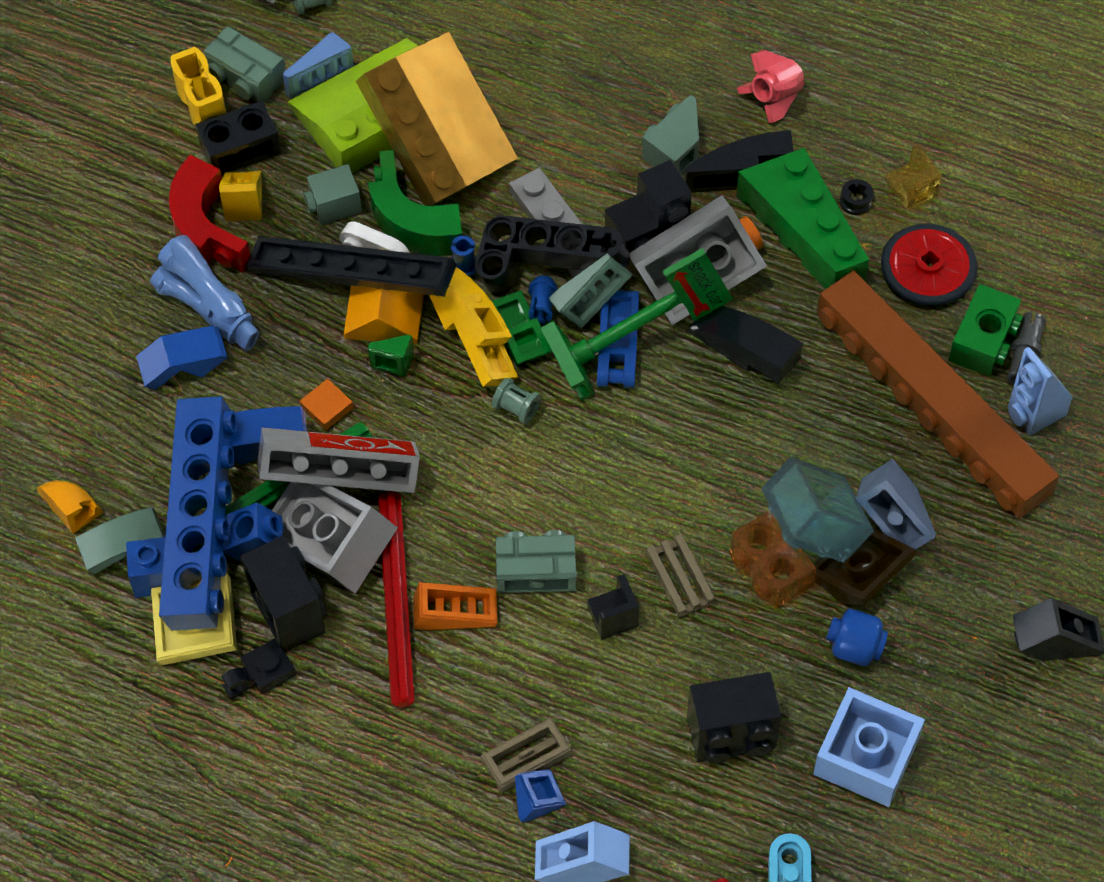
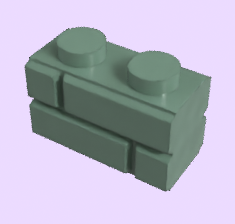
(245, 65)
(535, 562)

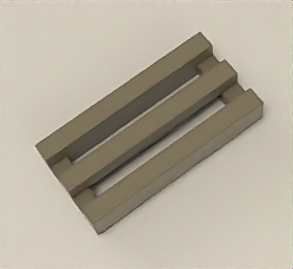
(667, 548)
(542, 763)

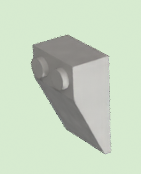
(333, 531)

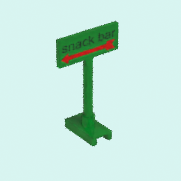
(694, 285)

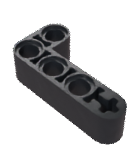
(553, 252)

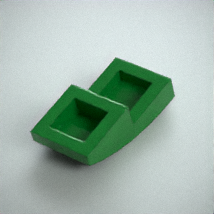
(527, 337)

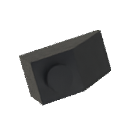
(1057, 632)

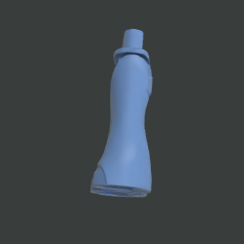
(190, 280)

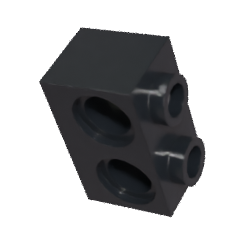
(230, 139)

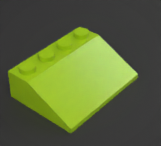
(341, 117)

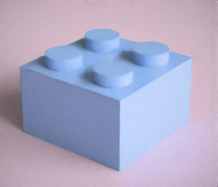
(868, 747)

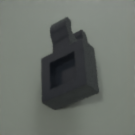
(261, 668)

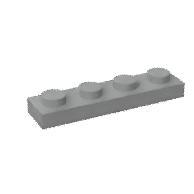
(543, 202)

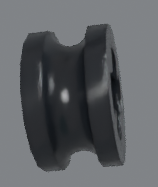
(858, 206)

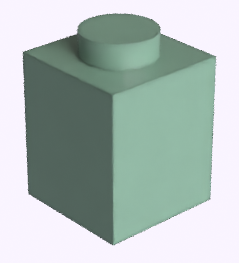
(333, 195)

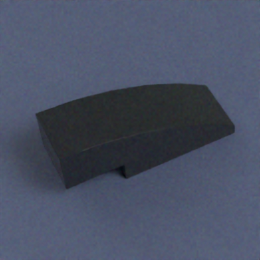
(720, 167)
(748, 342)

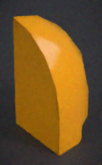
(70, 503)

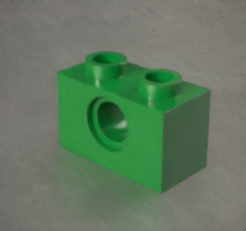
(992, 312)

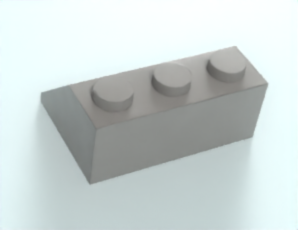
(710, 228)

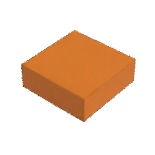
(326, 404)

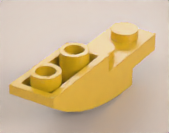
(479, 327)

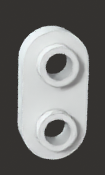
(363, 236)

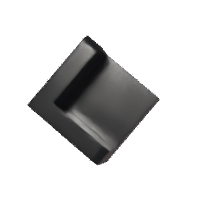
(614, 610)

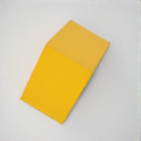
(241, 195)

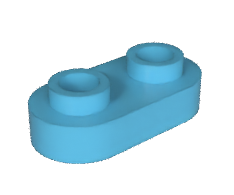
(782, 872)

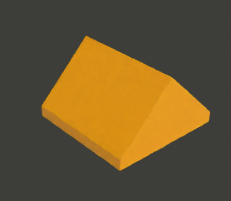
(382, 314)

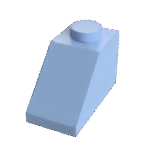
(583, 855)

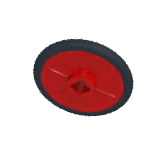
(910, 277)

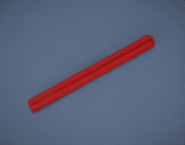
(396, 605)

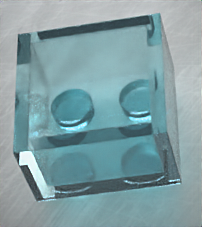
(816, 510)

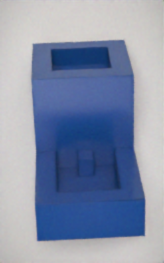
(187, 351)

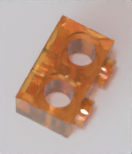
(775, 558)

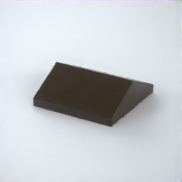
(865, 570)

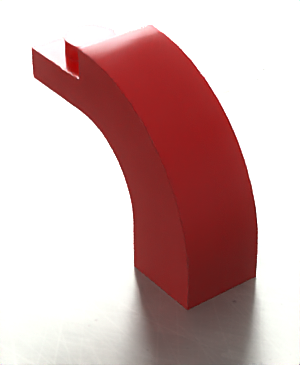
(190, 198)

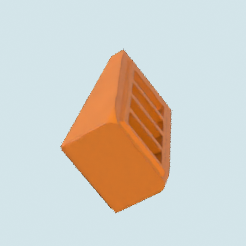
(442, 620)

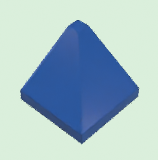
(537, 794)

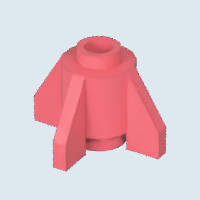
(776, 82)

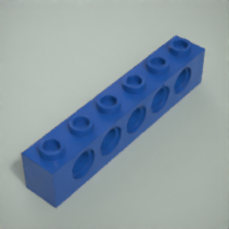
(195, 422)

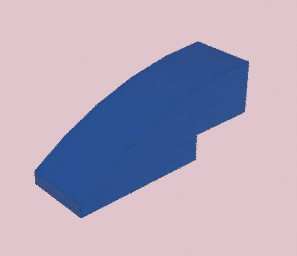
(249, 424)

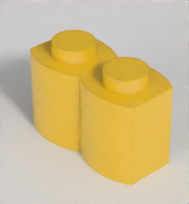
(196, 85)

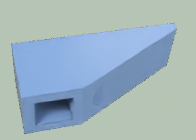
(1037, 395)

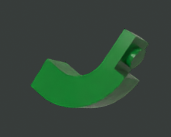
(419, 227)

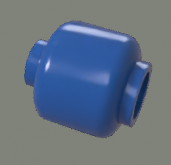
(857, 637)

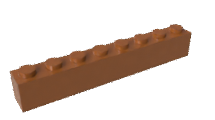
(937, 395)

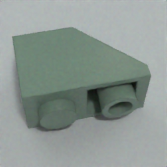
(674, 137)

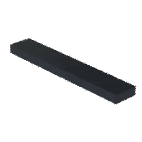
(352, 265)

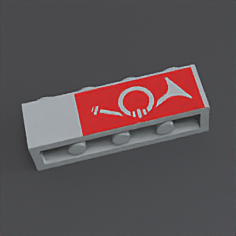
(338, 460)

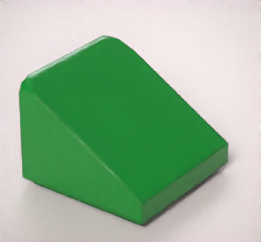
(392, 354)

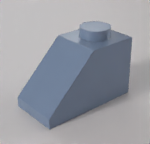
(895, 505)

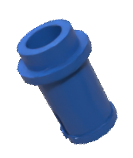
(464, 255)
(540, 290)

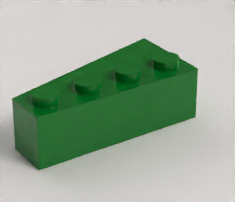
(805, 216)

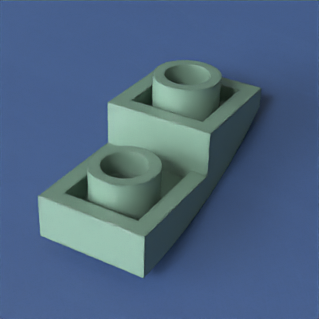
(107, 542)

